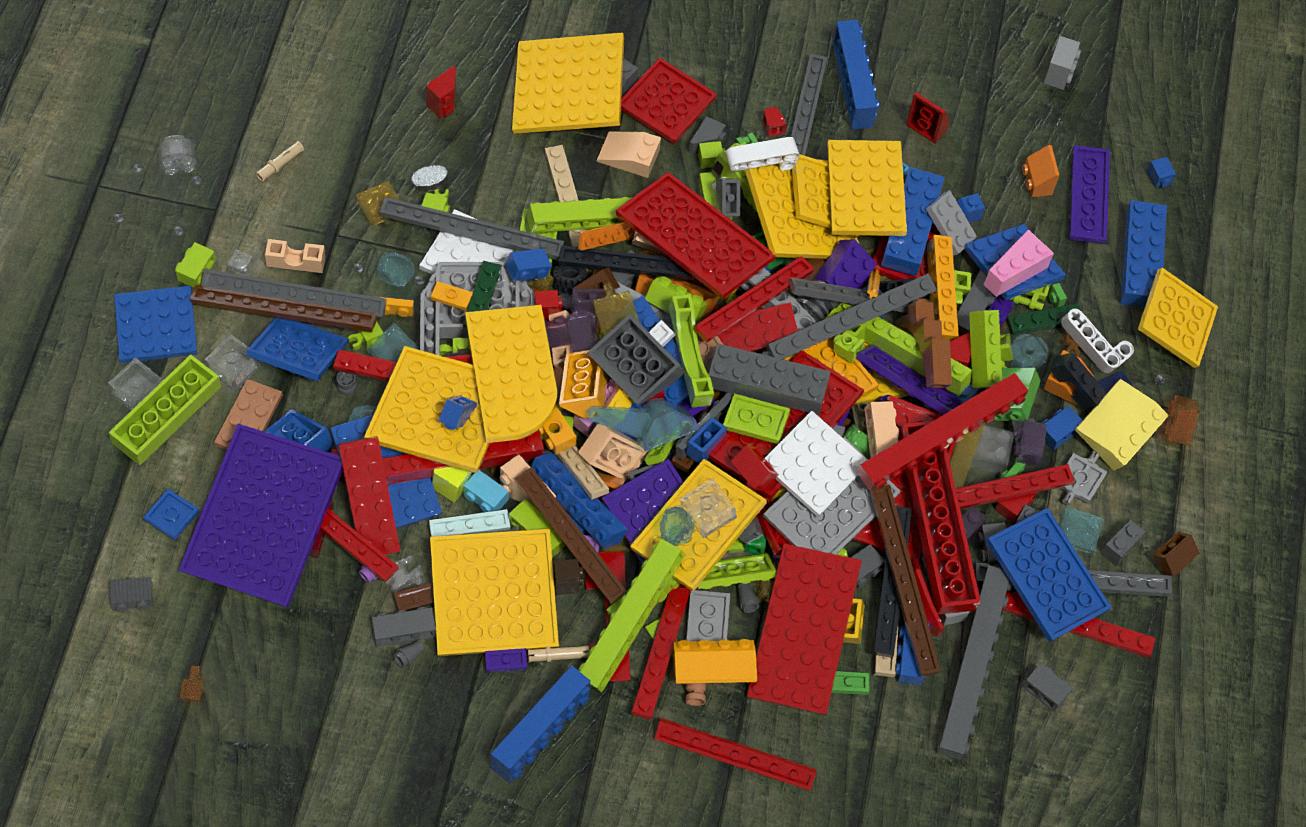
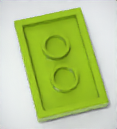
(756, 418)

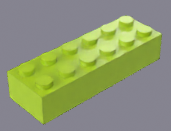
(165, 409)

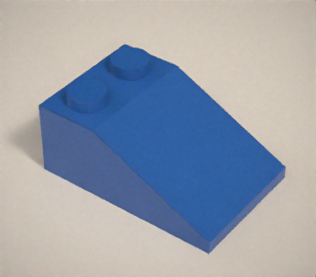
(302, 430)

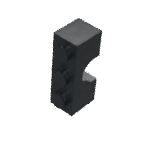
(1070, 369)

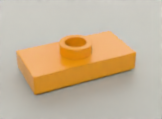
(451, 296)

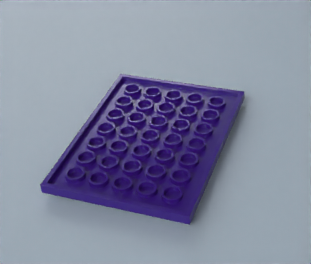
(262, 515)

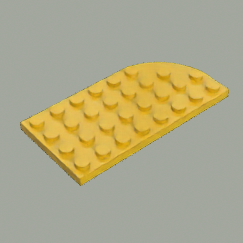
(512, 371)

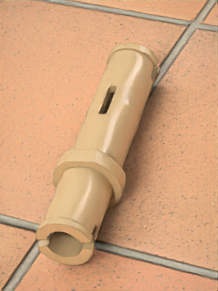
(274, 165)
(558, 653)

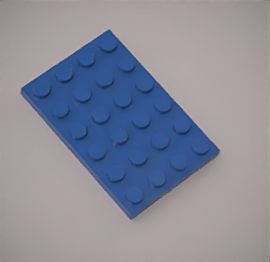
(409, 500)
(1048, 574)

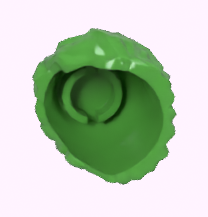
(858, 439)

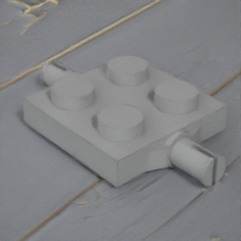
(1086, 476)

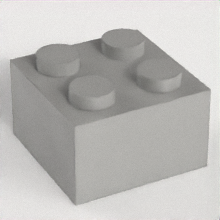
(1063, 63)

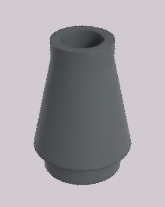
(748, 599)
(408, 654)

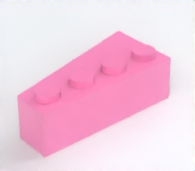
(1018, 264)

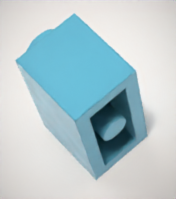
(485, 492)

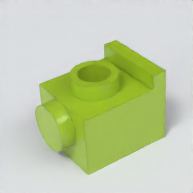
(848, 346)

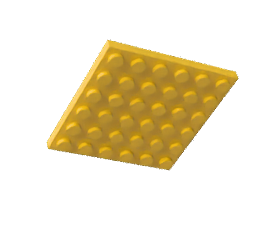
(568, 83)
(785, 233)
(412, 408)
(494, 592)

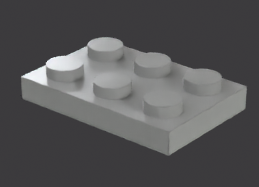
(951, 221)
(708, 616)

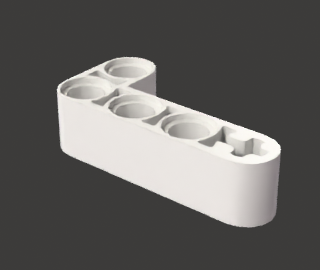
(776, 151)
(1094, 339)

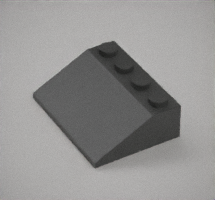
(636, 360)

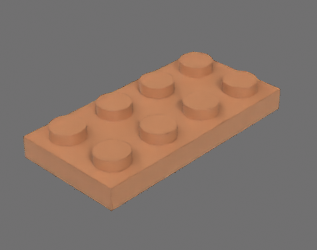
(252, 409)

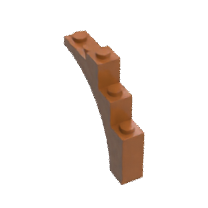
(933, 347)

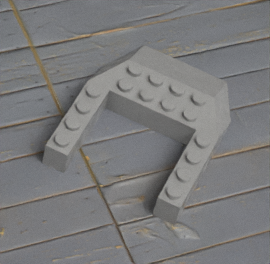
(445, 321)

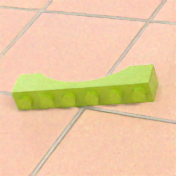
(696, 376)

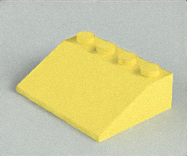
(1121, 424)

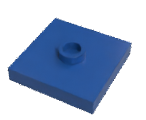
(171, 514)

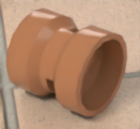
(695, 694)

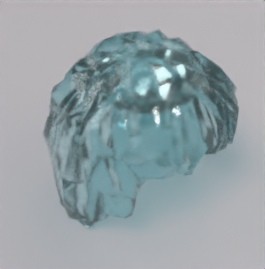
(395, 269)
(676, 526)

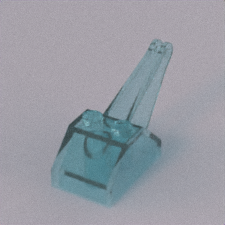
(650, 425)

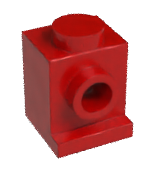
(773, 122)

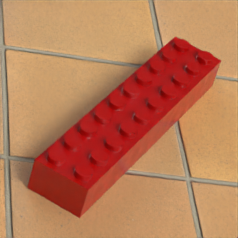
(942, 531)

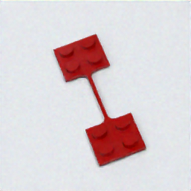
(616, 563)

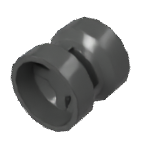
(346, 383)

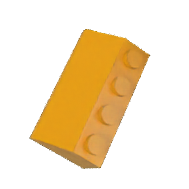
(582, 384)
(714, 661)

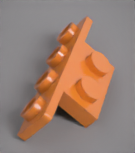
(605, 235)

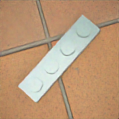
(471, 524)

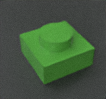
(1057, 295)

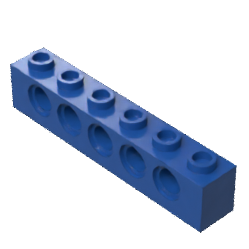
(589, 513)

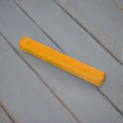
(873, 284)

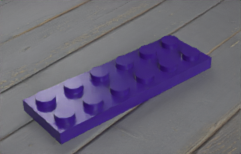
(1089, 194)
(908, 379)

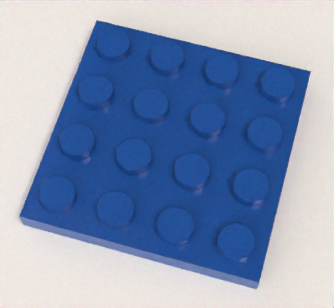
(990, 249)
(155, 324)
(297, 347)

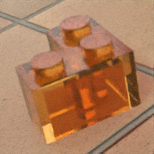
(1183, 420)

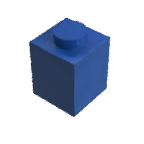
(1161, 172)

